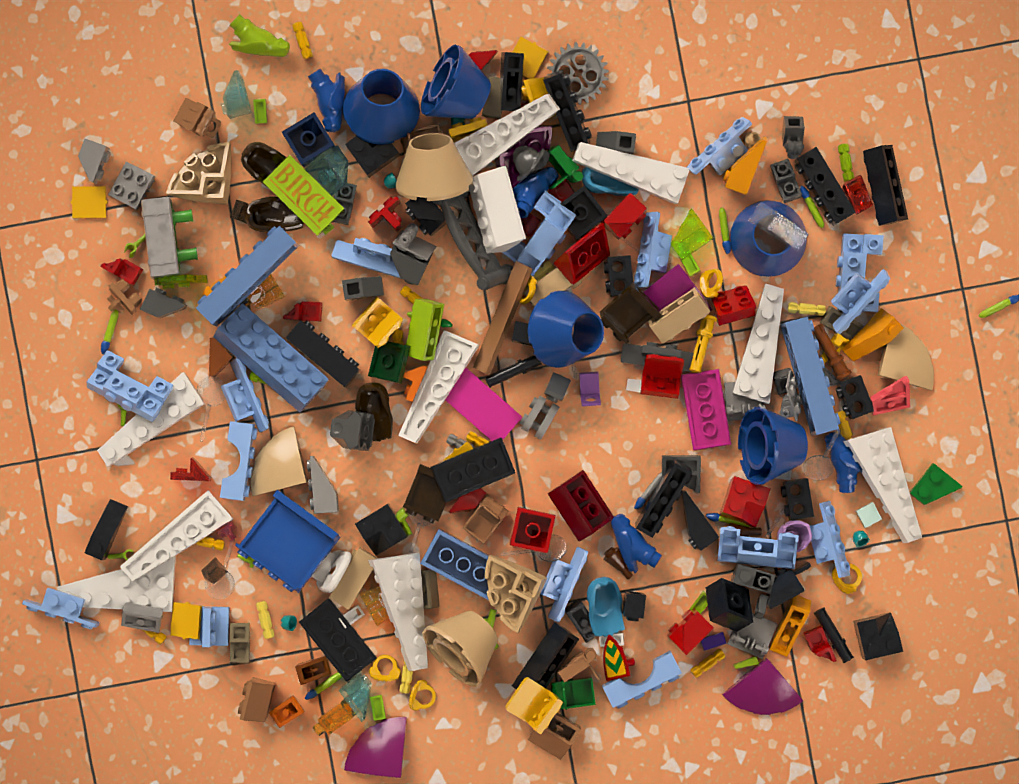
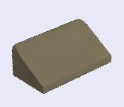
(430, 589)

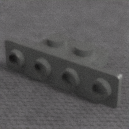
(636, 354)

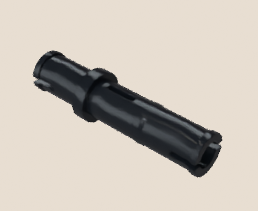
(513, 370)
(837, 641)

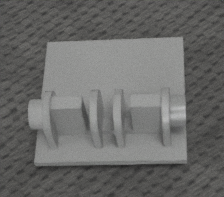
(131, 185)
(409, 242)
(791, 401)
(737, 405)
(754, 637)

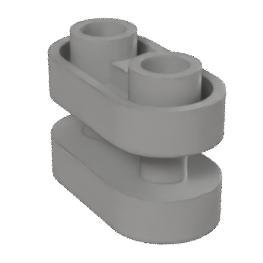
(528, 420)

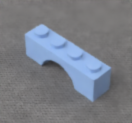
(242, 436)
(663, 670)

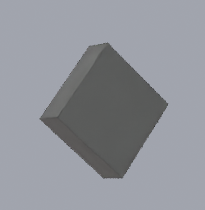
(761, 606)

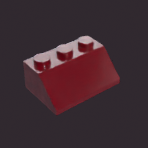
(581, 505)

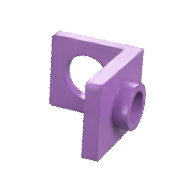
(589, 388)

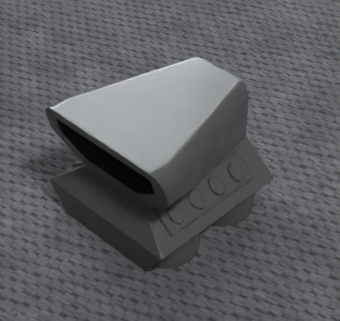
(353, 430)

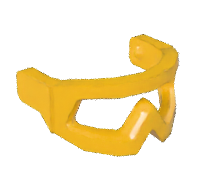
(837, 340)

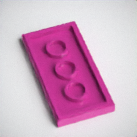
(482, 406)
(706, 409)

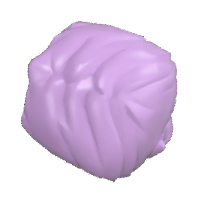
(797, 528)

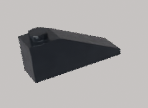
(511, 80)
(698, 527)
(106, 530)

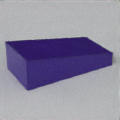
(713, 641)

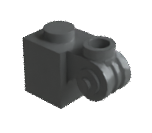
(793, 135)

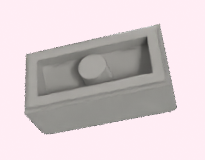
(142, 617)

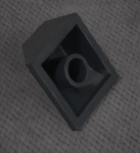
(784, 588)

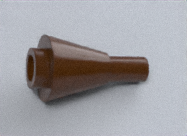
(746, 531)
(615, 559)

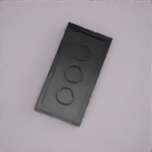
(472, 469)
(339, 644)

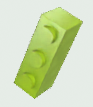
(424, 328)

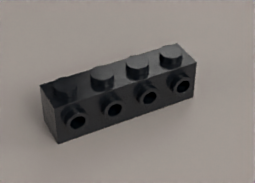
(569, 116)
(885, 185)
(824, 186)
(322, 353)
(663, 498)
(543, 663)

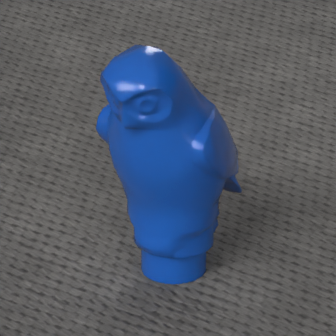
(329, 98)
(532, 188)
(844, 464)
(632, 544)

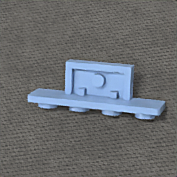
(724, 150)
(653, 250)
(366, 255)
(855, 297)
(242, 398)
(827, 540)
(561, 582)
(62, 605)

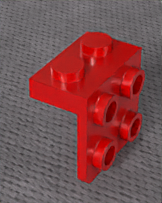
(661, 376)

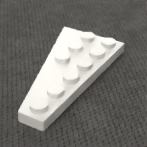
(886, 478)
(116, 589)
(403, 599)

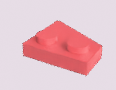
(892, 397)

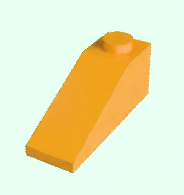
(743, 170)
(873, 335)
(790, 625)

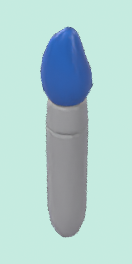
(648, 492)

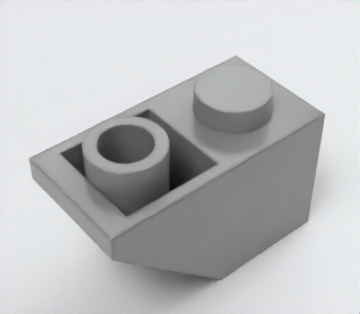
(93, 158)

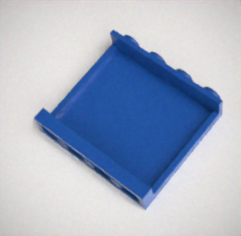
(288, 542)

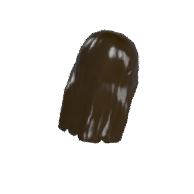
(261, 160)
(270, 212)
(374, 399)

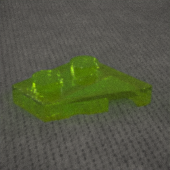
(691, 236)
(180, 280)

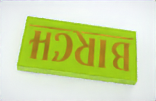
(303, 195)

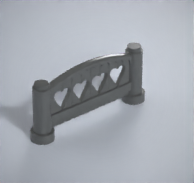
(494, 273)

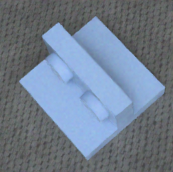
(214, 627)

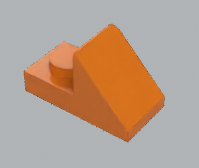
(415, 375)
(286, 711)

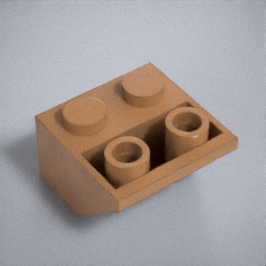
(257, 700)
(557, 736)

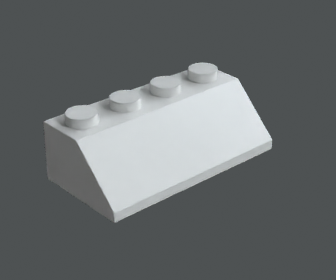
(496, 210)

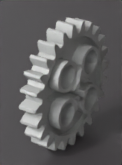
(592, 63)

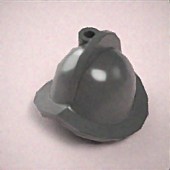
(529, 161)

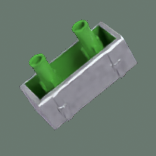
(161, 237)

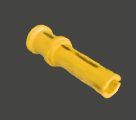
(704, 334)

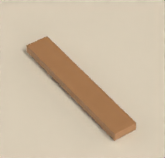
(502, 317)

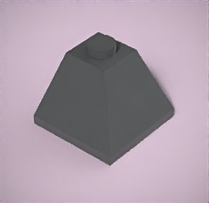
(408, 266)

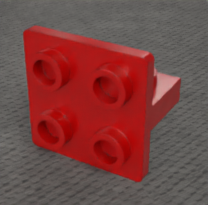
(388, 214)
(733, 305)

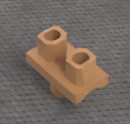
(129, 303)

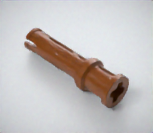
(835, 360)

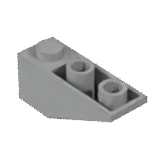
(324, 494)

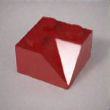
(624, 216)
(744, 501)
(532, 529)
(690, 630)

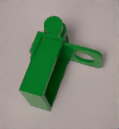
(564, 166)
(574, 692)

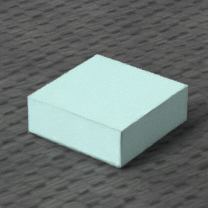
(868, 514)

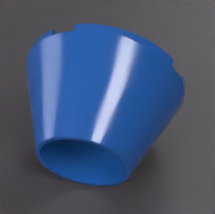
(457, 87)
(381, 122)
(751, 256)
(552, 327)
(770, 445)

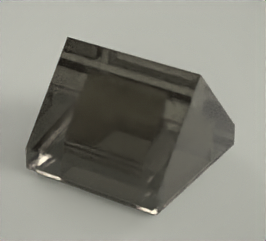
(238, 211)
(214, 571)

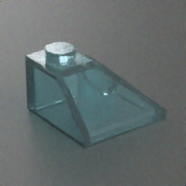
(235, 97)
(330, 170)
(357, 694)

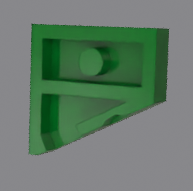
(934, 485)

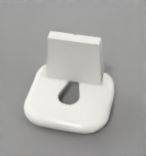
(325, 580)

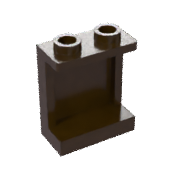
(628, 312)
(425, 496)

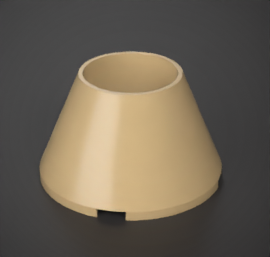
(433, 169)
(463, 645)

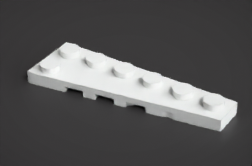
(493, 140)
(646, 174)
(758, 361)
(441, 375)
(138, 431)
(188, 528)

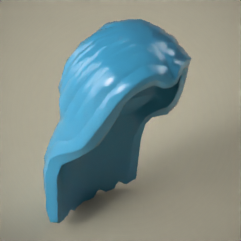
(600, 184)
(605, 607)

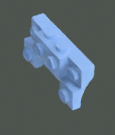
(546, 236)
(853, 260)
(126, 391)
(757, 551)

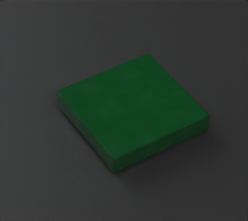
(389, 362)

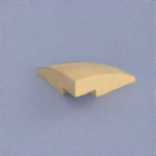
(204, 176)
(907, 357)
(278, 464)
(512, 590)

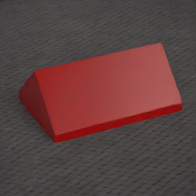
(584, 255)

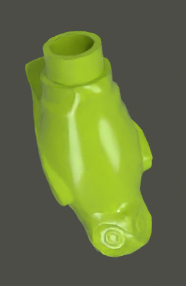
(257, 40)

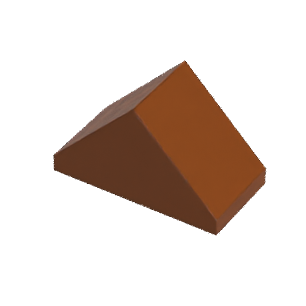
(218, 357)
(312, 670)

